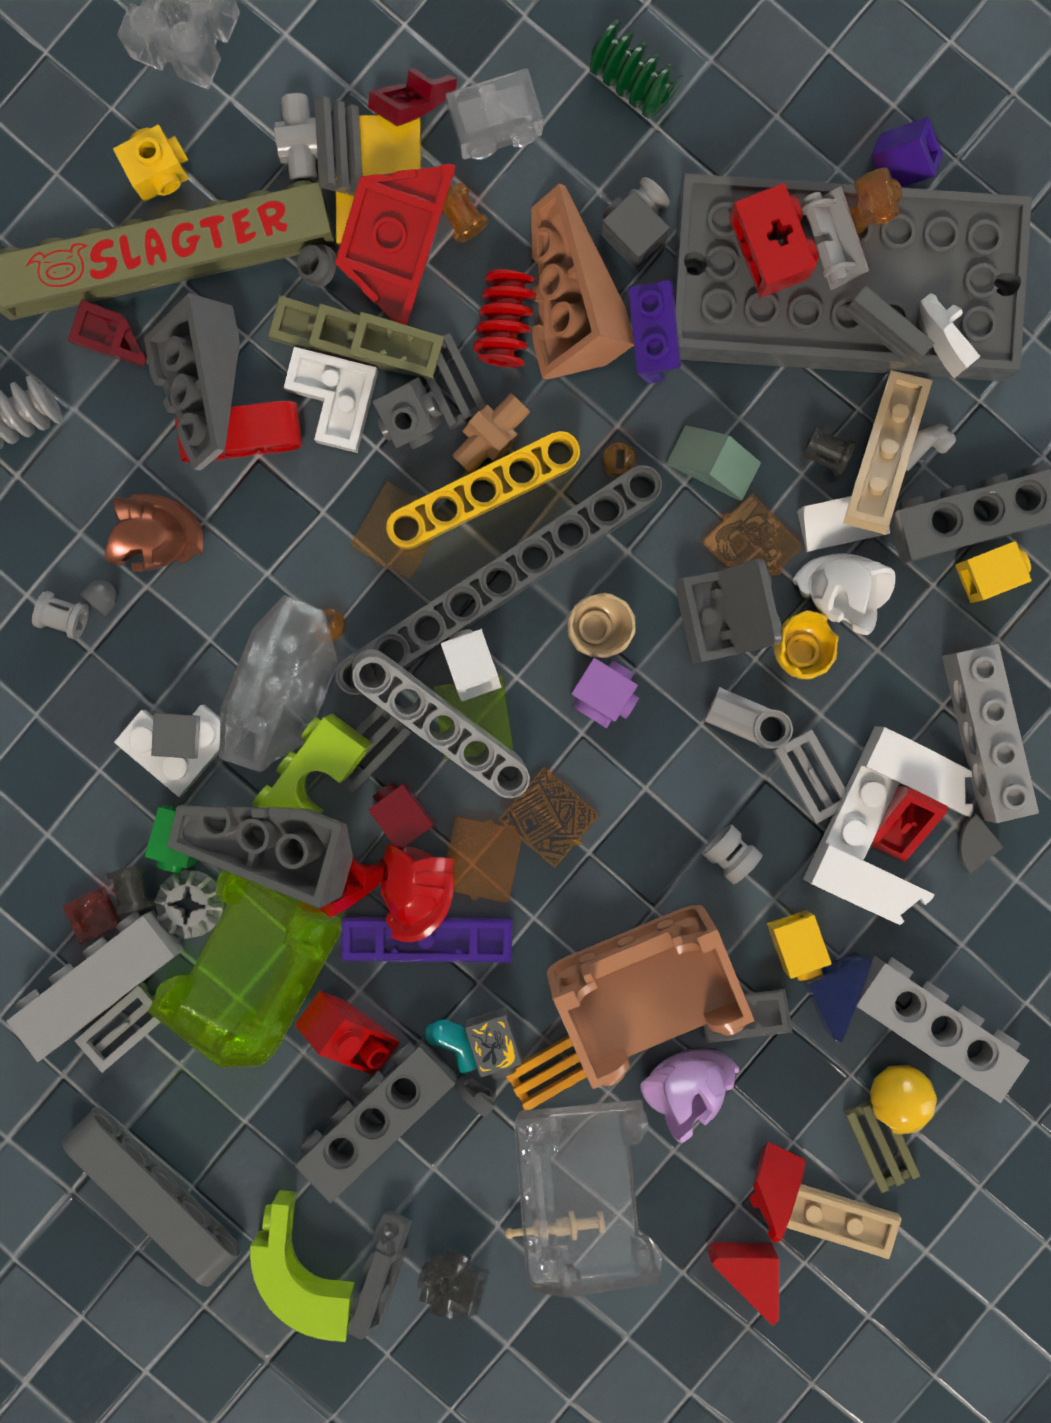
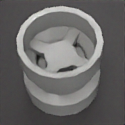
(732, 854)

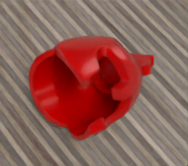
(416, 891)

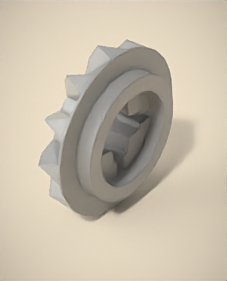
(202, 890)

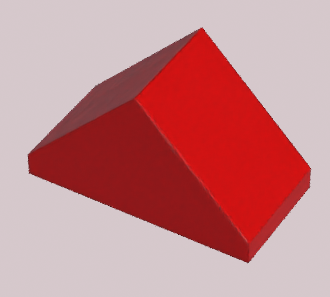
(907, 823)
(752, 1271)

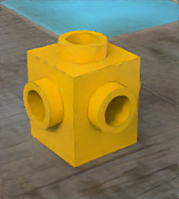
(152, 162)

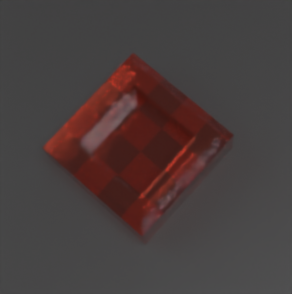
(92, 915)

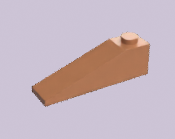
(578, 304)

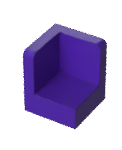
(909, 152)

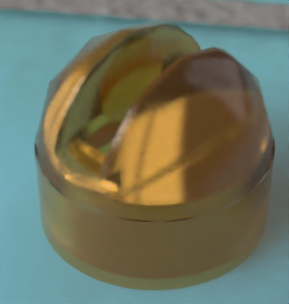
(609, 459)
(337, 624)

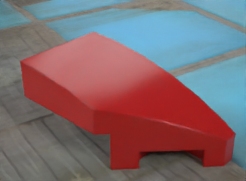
(360, 882)
(777, 1187)

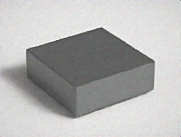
(175, 735)

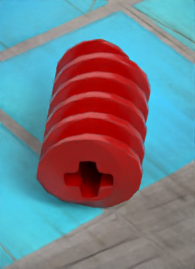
(502, 318)

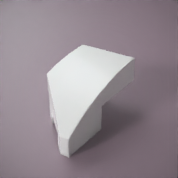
(948, 341)

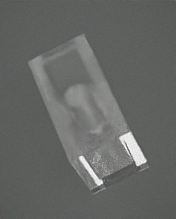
(495, 114)

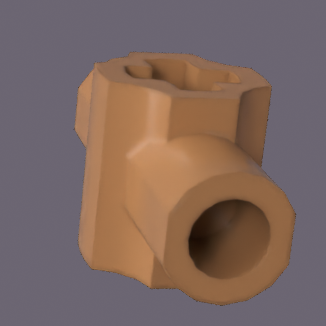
(491, 433)

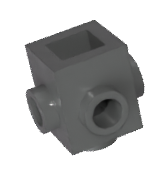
(394, 418)

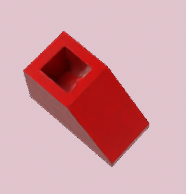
(346, 1034)

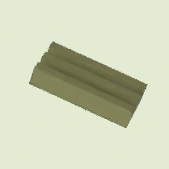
(896, 1175)

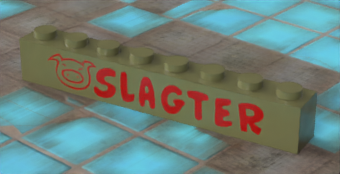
(163, 250)

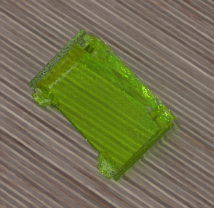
(248, 975)

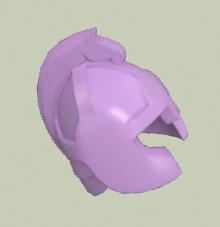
(689, 1088)

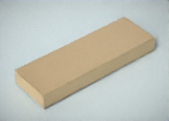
(844, 1221)

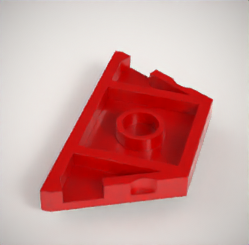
(393, 235)

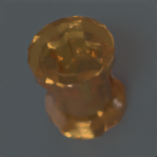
(463, 214)

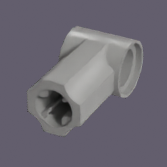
(745, 718)

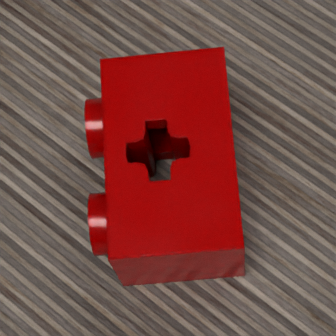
(770, 264)

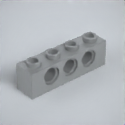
(990, 734)
(990, 1071)

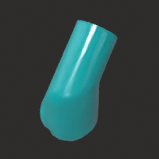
(453, 1038)

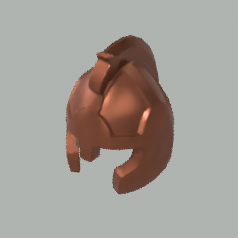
(152, 528)

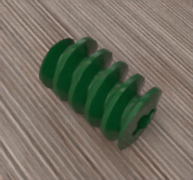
(632, 72)

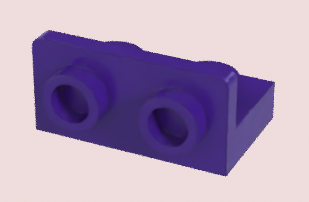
(654, 330)

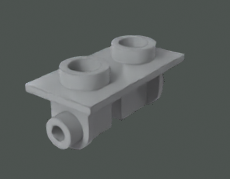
(835, 237)

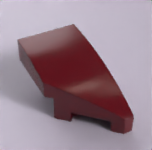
(411, 100)
(105, 334)

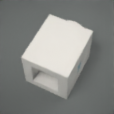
(470, 664)

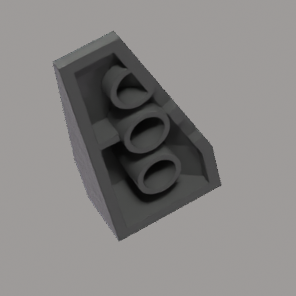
(196, 363)
(275, 847)

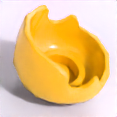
(806, 645)
(903, 1099)

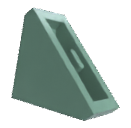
(714, 461)

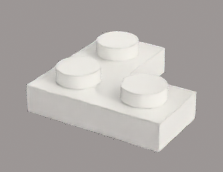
(342, 386)
(174, 773)

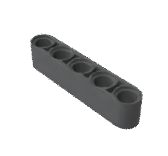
(151, 1196)

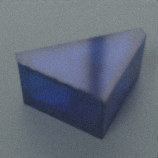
(838, 991)

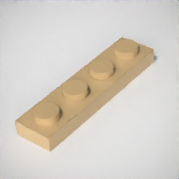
(888, 452)

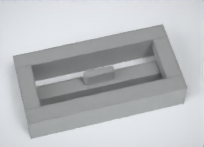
(794, 745)
(93, 1052)

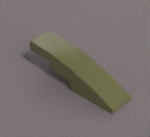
(356, 337)

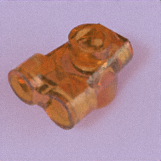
(878, 199)

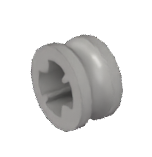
(652, 194)

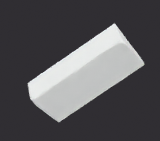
(824, 526)

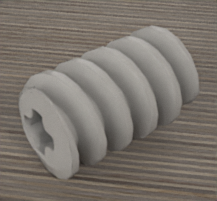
(27, 410)

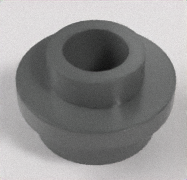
(317, 264)

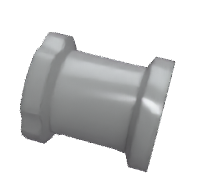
(60, 615)

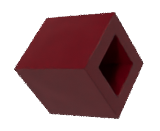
(400, 814)

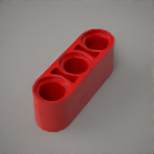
(259, 430)

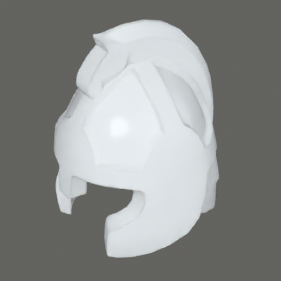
(847, 588)

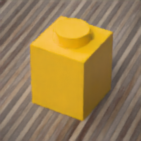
(994, 572)
(799, 945)

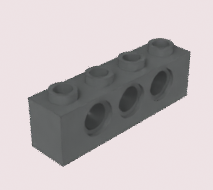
(918, 539)
(333, 1170)

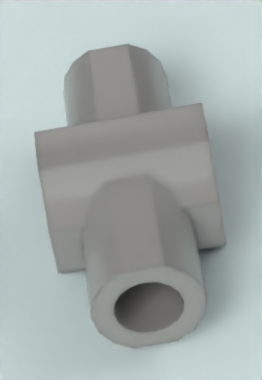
(297, 138)

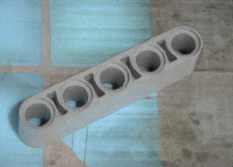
(453, 740)

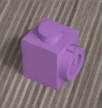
(605, 692)

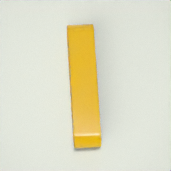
(495, 473)

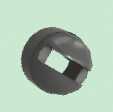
(100, 596)

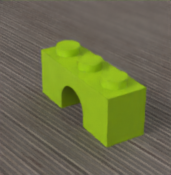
(328, 748)

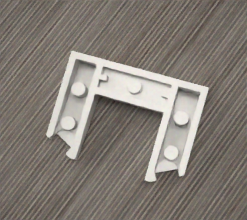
(883, 766)

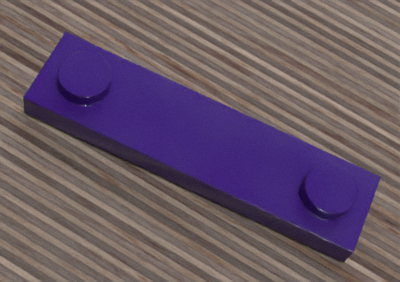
(453, 941)

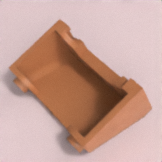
(646, 991)

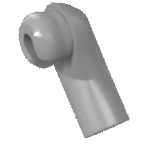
(933, 436)

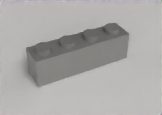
(94, 985)

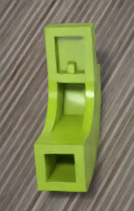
(290, 1291)

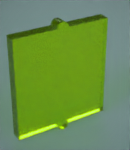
(486, 710)

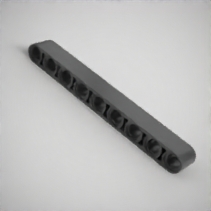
(511, 562)

